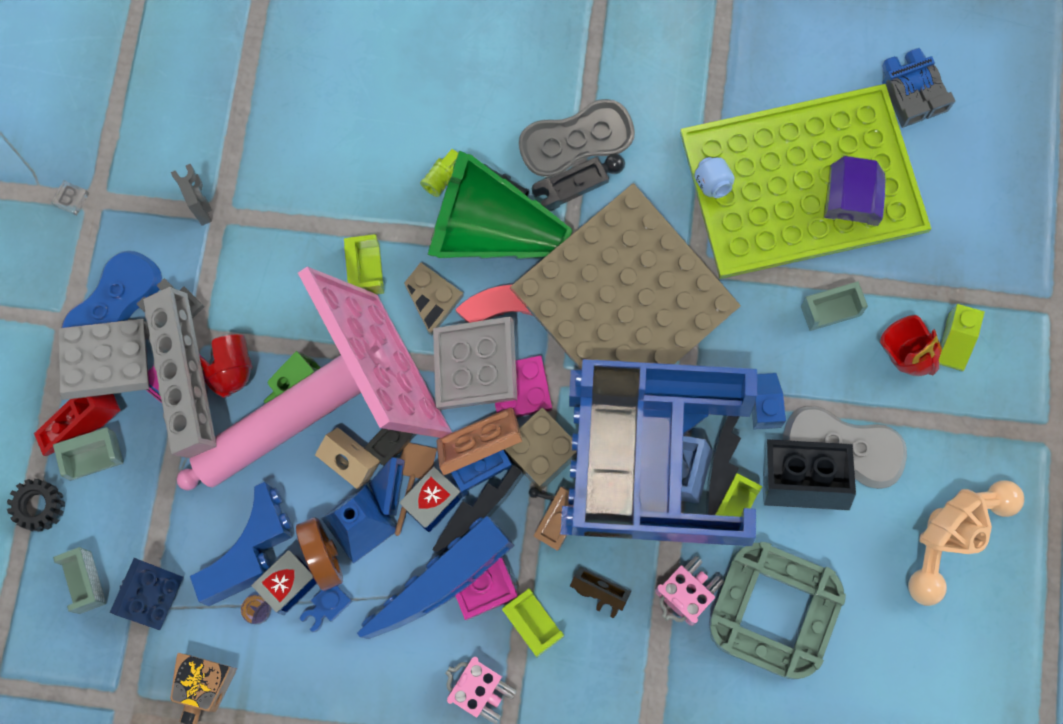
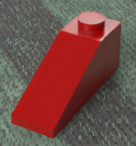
(75, 419)

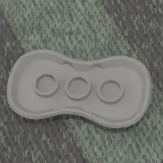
(877, 449)

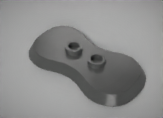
(596, 130)

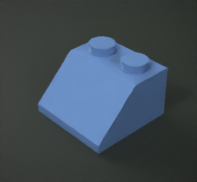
(695, 466)

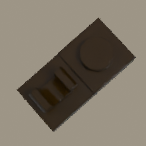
(592, 585)

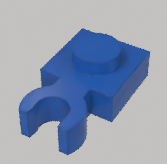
(328, 604)

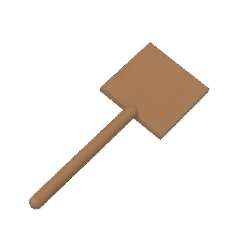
(417, 464)

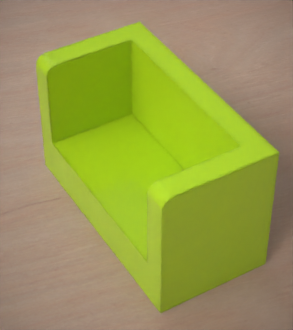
(364, 263)
(739, 495)
(533, 623)

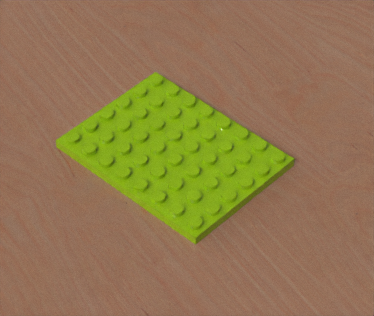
(783, 178)

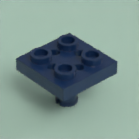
(142, 591)

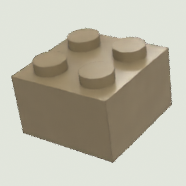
(543, 449)

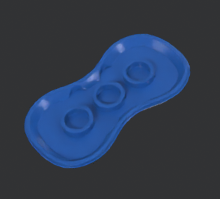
(121, 286)

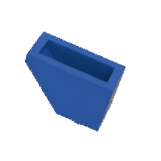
(769, 404)

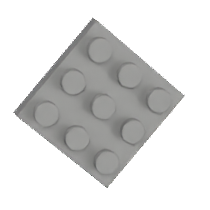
(103, 359)
(475, 363)

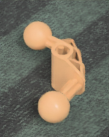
(960, 528)

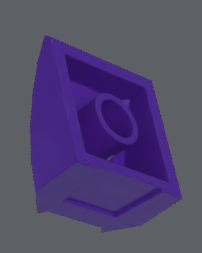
(856, 191)

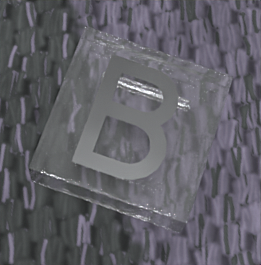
(70, 197)

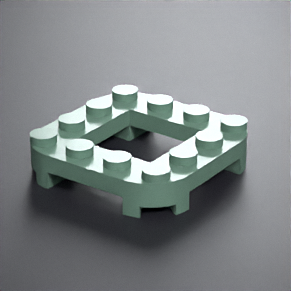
(817, 624)

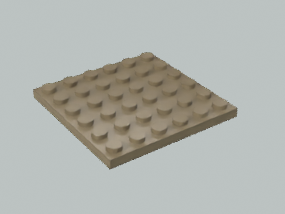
(625, 288)

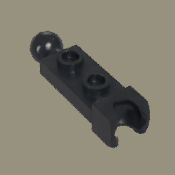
(577, 181)

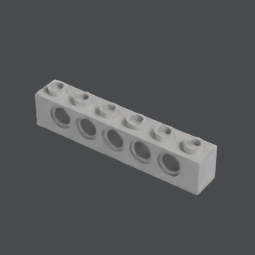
(179, 373)

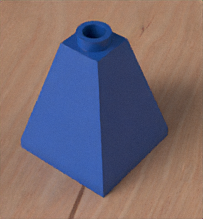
(359, 524)

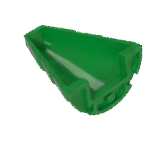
(491, 218)

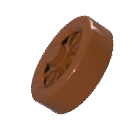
(319, 553)

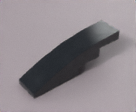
(721, 470)
(486, 505)

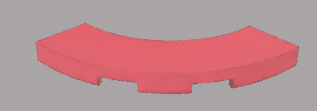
(491, 304)

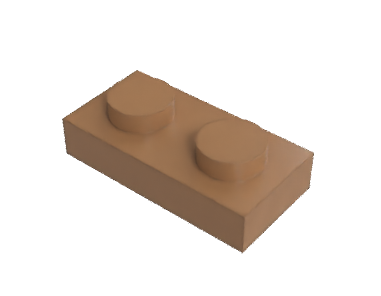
(550, 526)

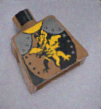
(199, 685)

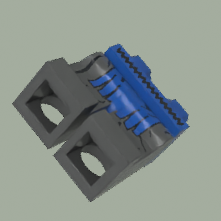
(916, 88)

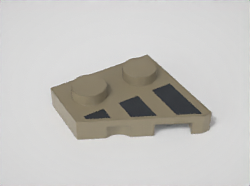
(432, 296)

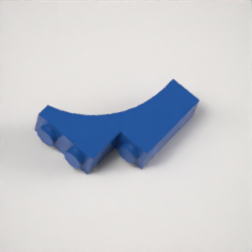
(244, 561)

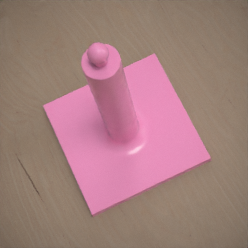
(370, 363)

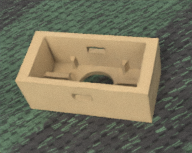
(360, 462)

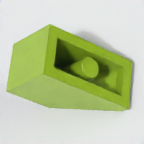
(960, 336)

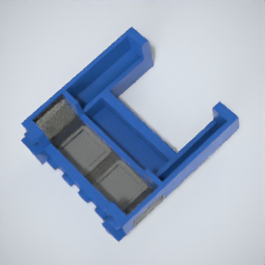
(634, 449)

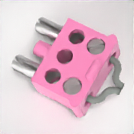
(680, 600)
(467, 684)

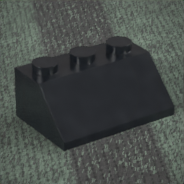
(809, 475)

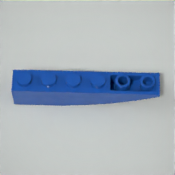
(443, 579)

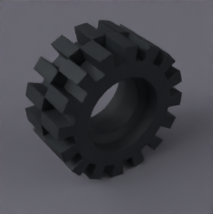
(19, 505)

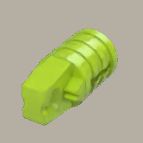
(439, 174)

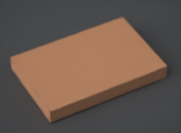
(478, 441)

